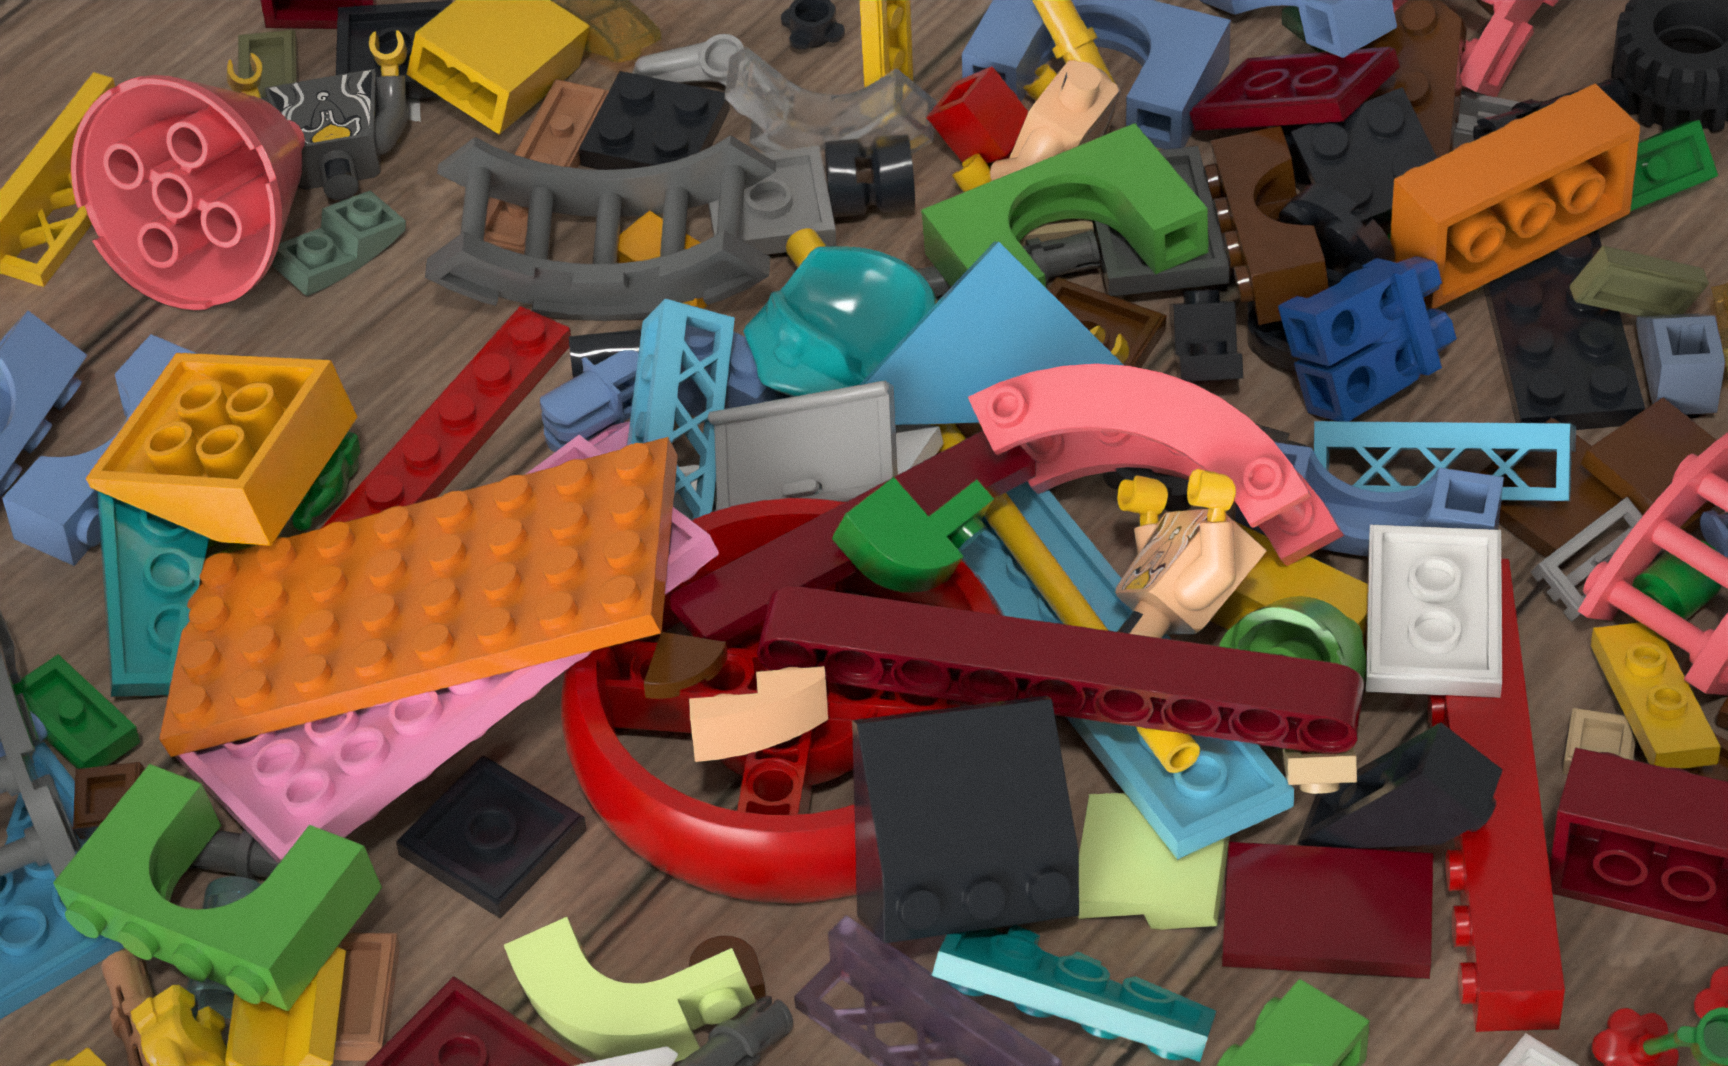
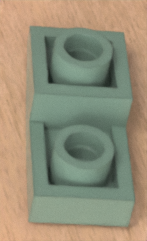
(348, 239)

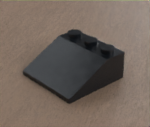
(962, 820)

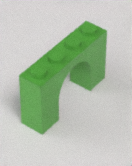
(1106, 180)
(256, 946)

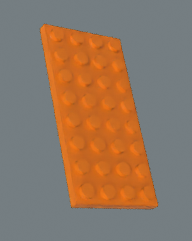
(425, 597)

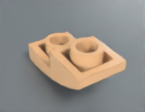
(784, 708)

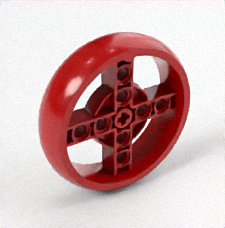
(771, 843)

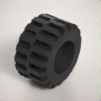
(1674, 61)

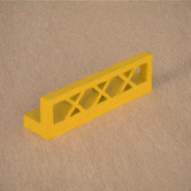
(44, 185)

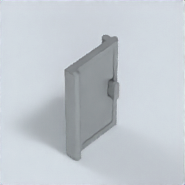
(805, 442)

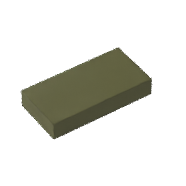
(277, 53)
(1638, 283)

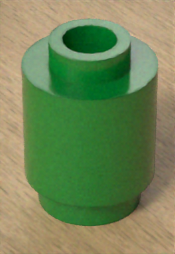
(1677, 585)

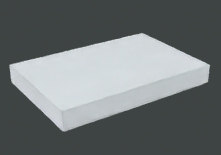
(1434, 611)

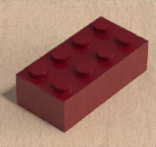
(1643, 840)

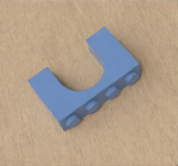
(1176, 46)

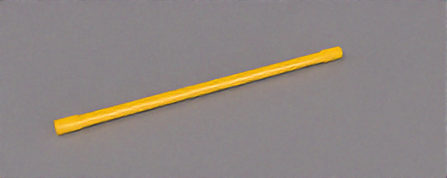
(1173, 749)

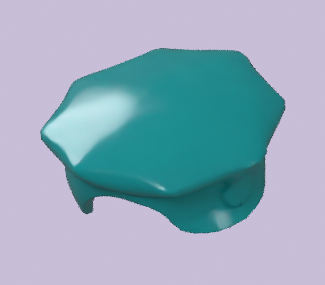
(836, 319)

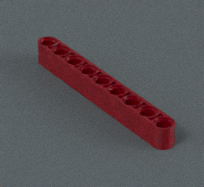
(1080, 668)

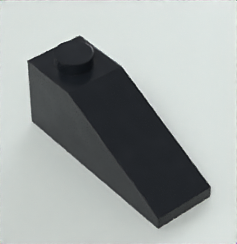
(1408, 796)

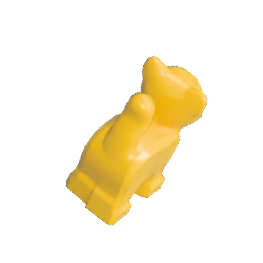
(173, 1035)

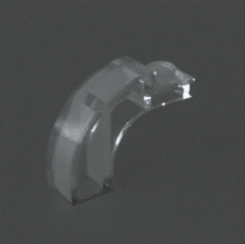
(798, 118)

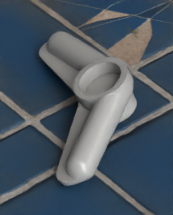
(692, 63)

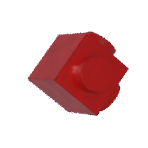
(979, 117)

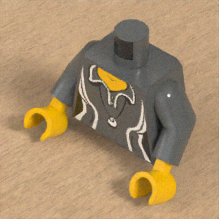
(343, 118)

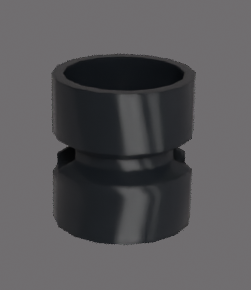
(891, 174)

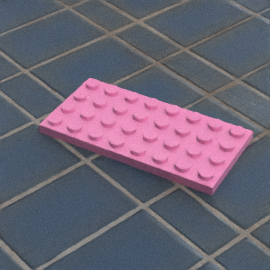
(358, 762)

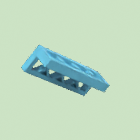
(657, 385)
(1454, 438)

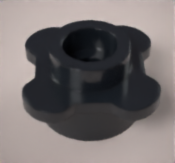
(812, 23)

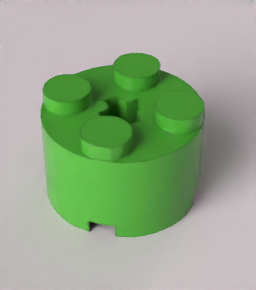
(1300, 629)

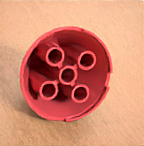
(186, 187)

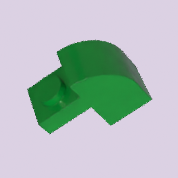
(904, 546)

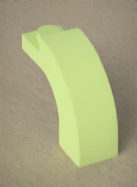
(617, 1017)

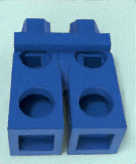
(1366, 336)

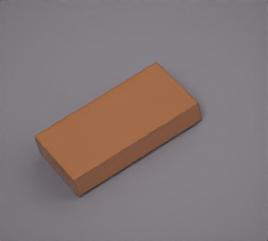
(366, 994)

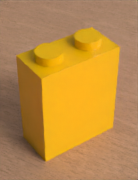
(497, 55)

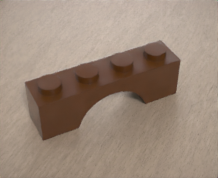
(1249, 189)

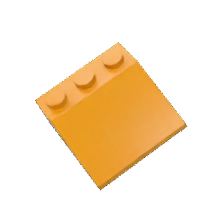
(228, 443)

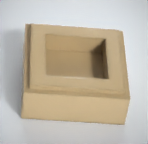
(1599, 733)

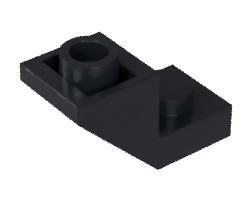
(1205, 337)

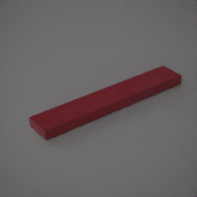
(739, 592)

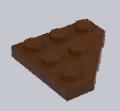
(1429, 55)

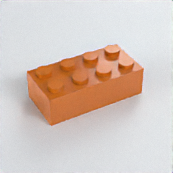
(1517, 192)

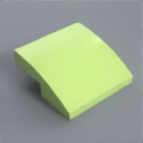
(1134, 872)

